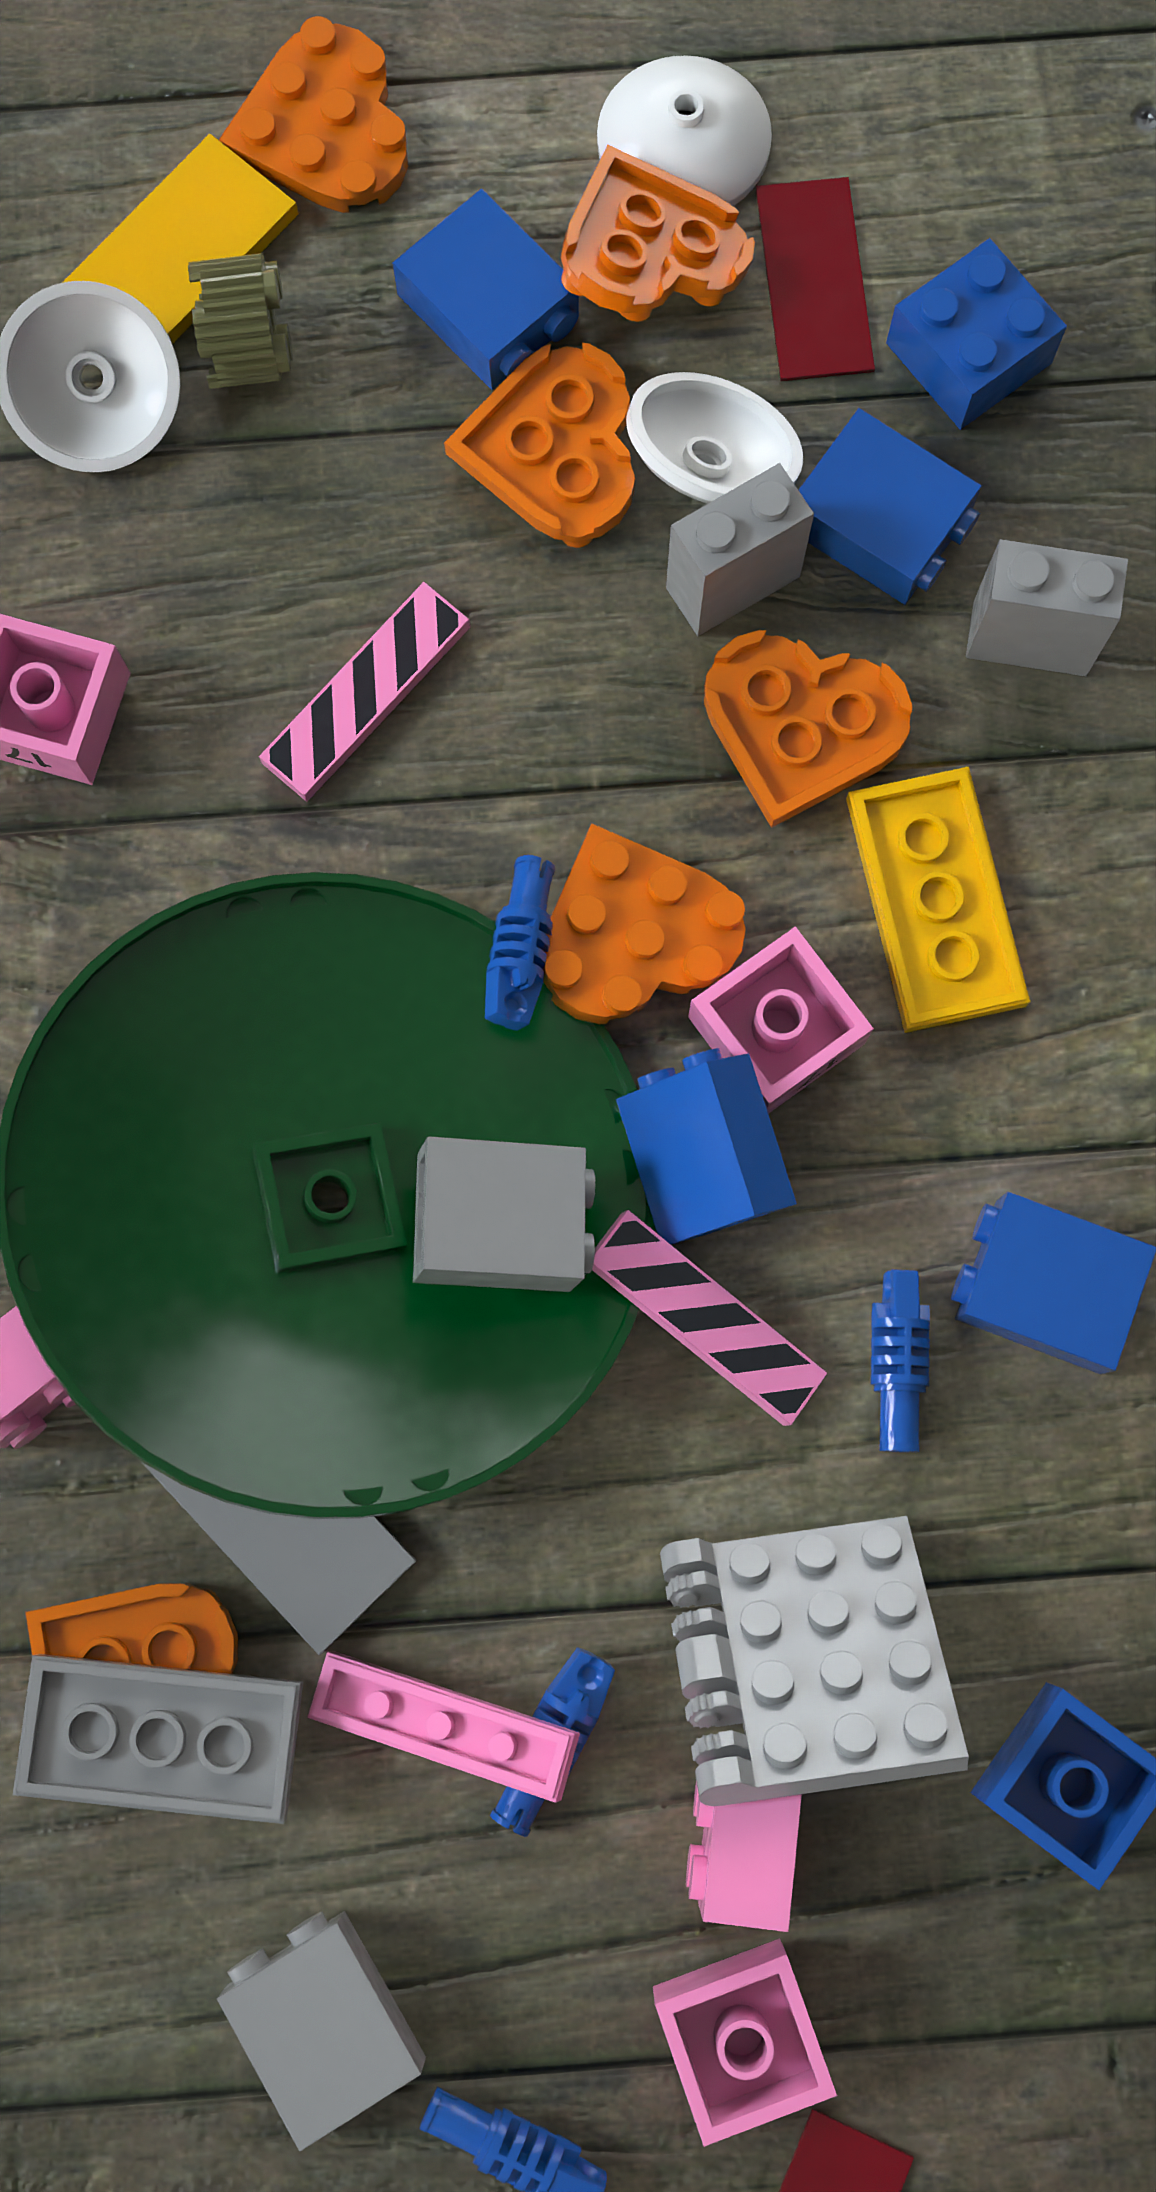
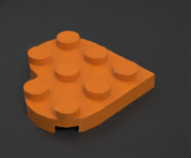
(323, 119)
(648, 236)
(554, 443)
(803, 722)
(636, 927)
(144, 1626)

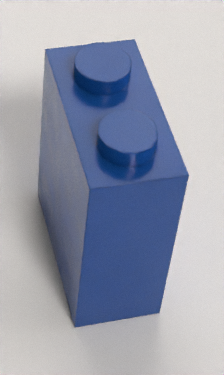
(486, 289)
(887, 507)
(705, 1146)
(1053, 1282)

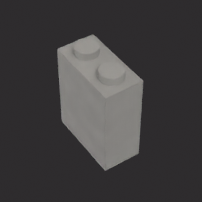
(738, 549)
(1046, 607)
(502, 1215)
(320, 2027)

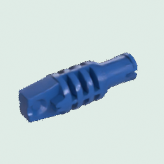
(520, 946)
(900, 1359)
(570, 1702)
(511, 2147)

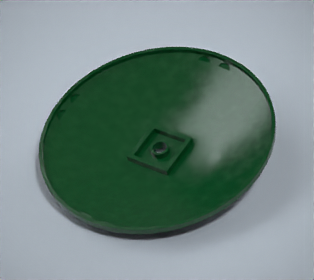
(173, 1225)

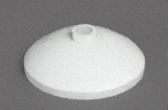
(715, 148)
(42, 384)
(709, 434)

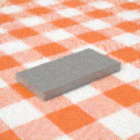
(308, 1569)
(158, 1738)

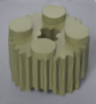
(238, 320)

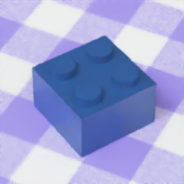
(975, 333)
(1071, 1784)

